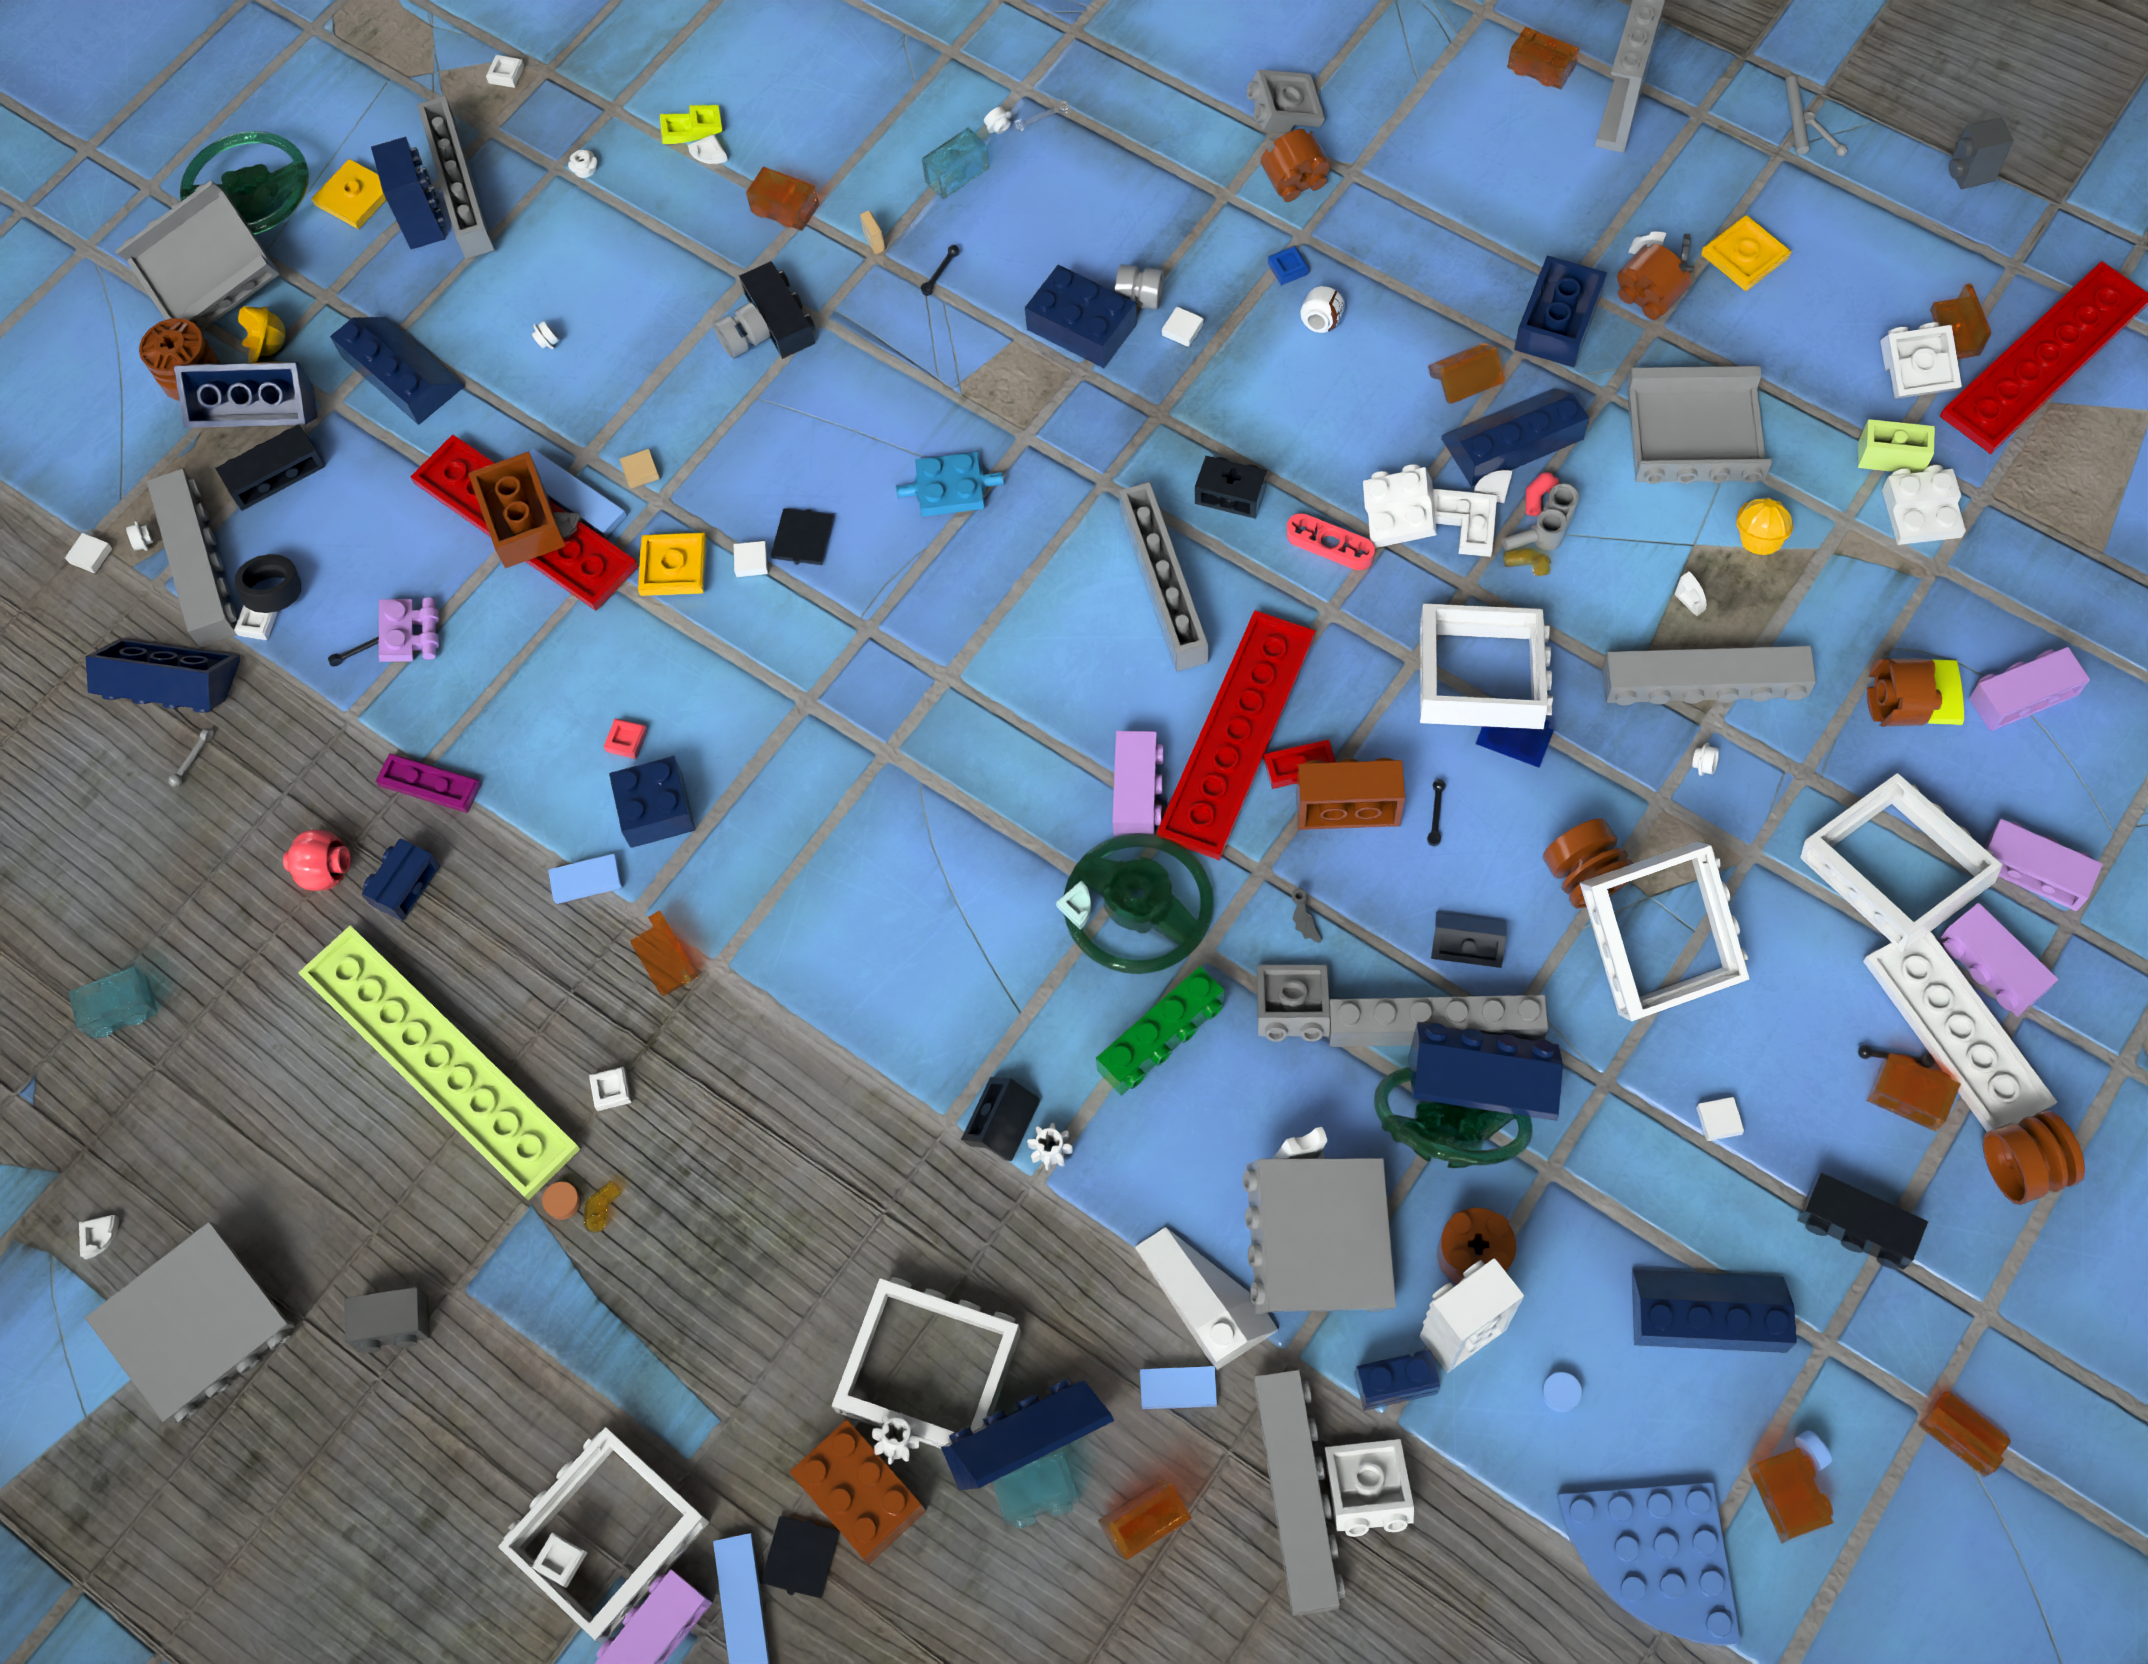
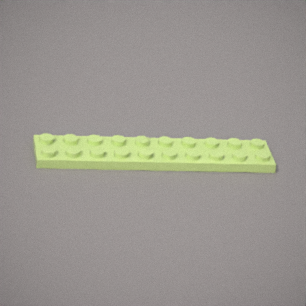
(440, 1062)

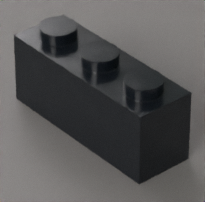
(779, 307)
(270, 467)
(1862, 1222)

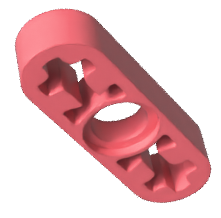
(1326, 529)

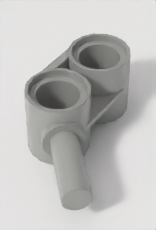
(1553, 517)

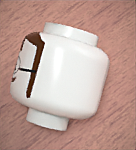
(1322, 309)

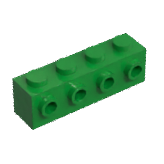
(1160, 1031)

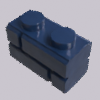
(400, 879)
(1397, 1380)

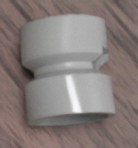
(1139, 286)
(749, 323)

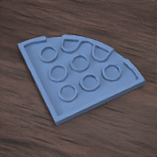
(1658, 1557)

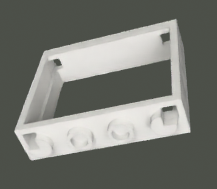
(1485, 622)
(1864, 895)
(1611, 947)
(933, 1301)
(550, 1502)

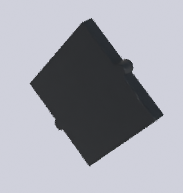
(802, 536)
(800, 1557)

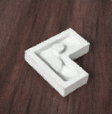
(1473, 513)

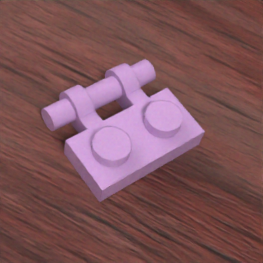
(396, 629)

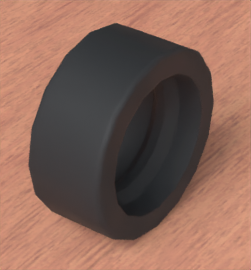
(268, 599)

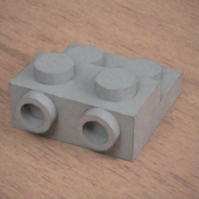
(1284, 100)
(1293, 1001)

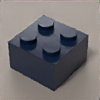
(651, 801)

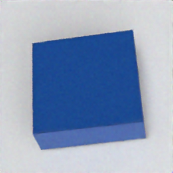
(1288, 265)

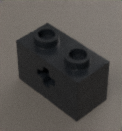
(1230, 486)

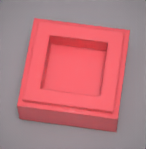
(625, 738)

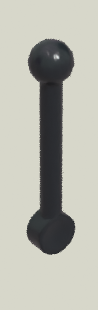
(927, 287)
(336, 659)
(1434, 837)
(1866, 1052)

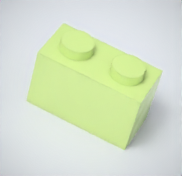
(1895, 446)

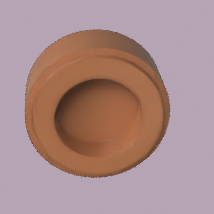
(561, 1200)

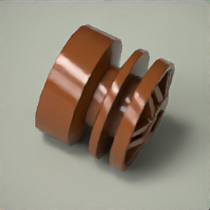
(173, 344)
(1585, 854)
(2033, 1157)

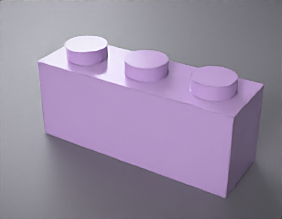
(2028, 688)
(1136, 782)
(2043, 864)
(1997, 960)
(658, 1625)

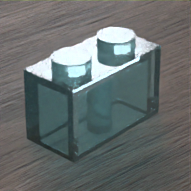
(955, 163)
(113, 1003)
(1036, 1490)

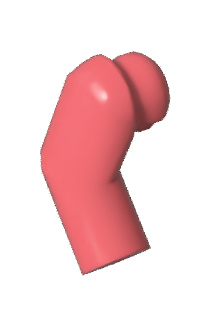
(1533, 494)

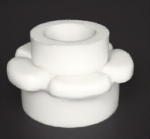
(998, 120)
(583, 163)
(545, 335)
(139, 536)
(1706, 759)

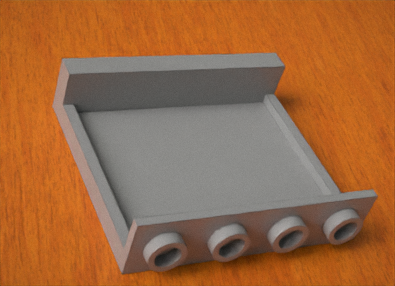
(1630, 73)
(199, 258)
(1696, 424)
(1319, 1235)
(189, 1324)

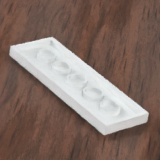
(1960, 1032)

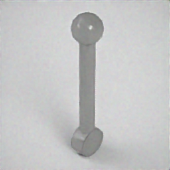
(1809, 117)
(205, 736)

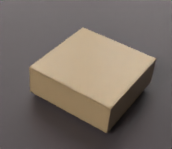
(872, 232)
(639, 468)

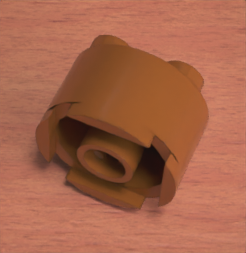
(1296, 164)
(1653, 280)
(1903, 692)
(1476, 1227)

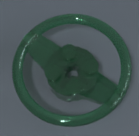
(254, 189)
(1154, 910)
(1449, 1130)

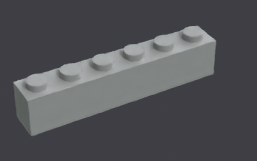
(455, 177)
(192, 557)
(1163, 577)
(1708, 675)
(1395, 1019)
(1296, 1493)

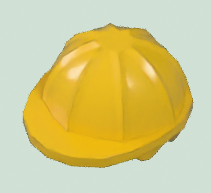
(264, 331)
(1764, 525)

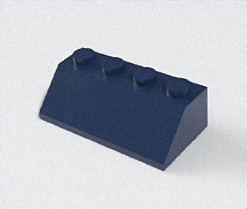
(396, 366)
(245, 394)
(1517, 434)
(161, 674)
(1486, 1071)
(1712, 1311)
(1024, 1434)

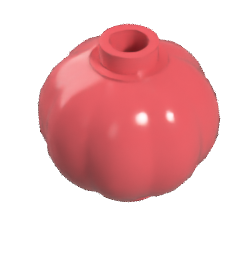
(314, 857)

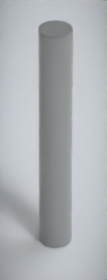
(1797, 115)

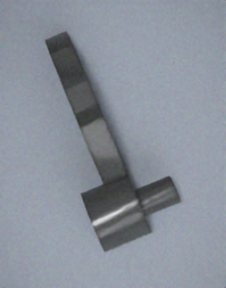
(1684, 254)
(1303, 920)

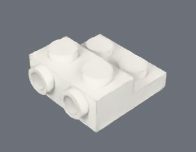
(1921, 360)
(1924, 505)
(1400, 506)
(1369, 1487)

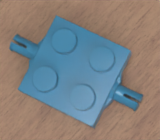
(949, 484)

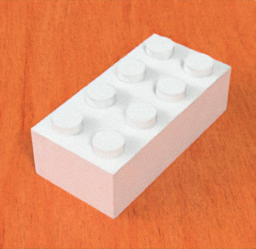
(1470, 1313)

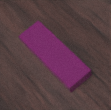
(428, 783)

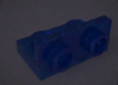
(1518, 743)

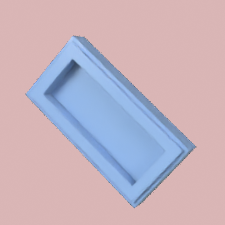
(585, 878)
(1178, 1387)

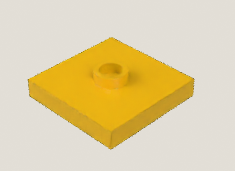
(351, 194)
(1746, 253)
(672, 564)

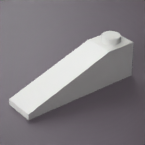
(1205, 1298)

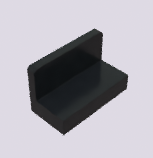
(1469, 939)
(1001, 1117)

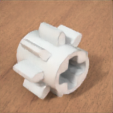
(1057, 1152)
(893, 1448)

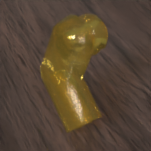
(1528, 557)
(597, 1207)

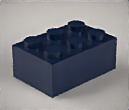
(409, 192)
(1560, 311)
(1081, 316)

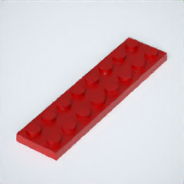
(2045, 357)
(585, 567)
(1236, 735)

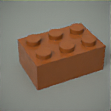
(516, 510)
(1350, 794)
(857, 1491)

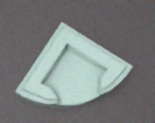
(1076, 904)

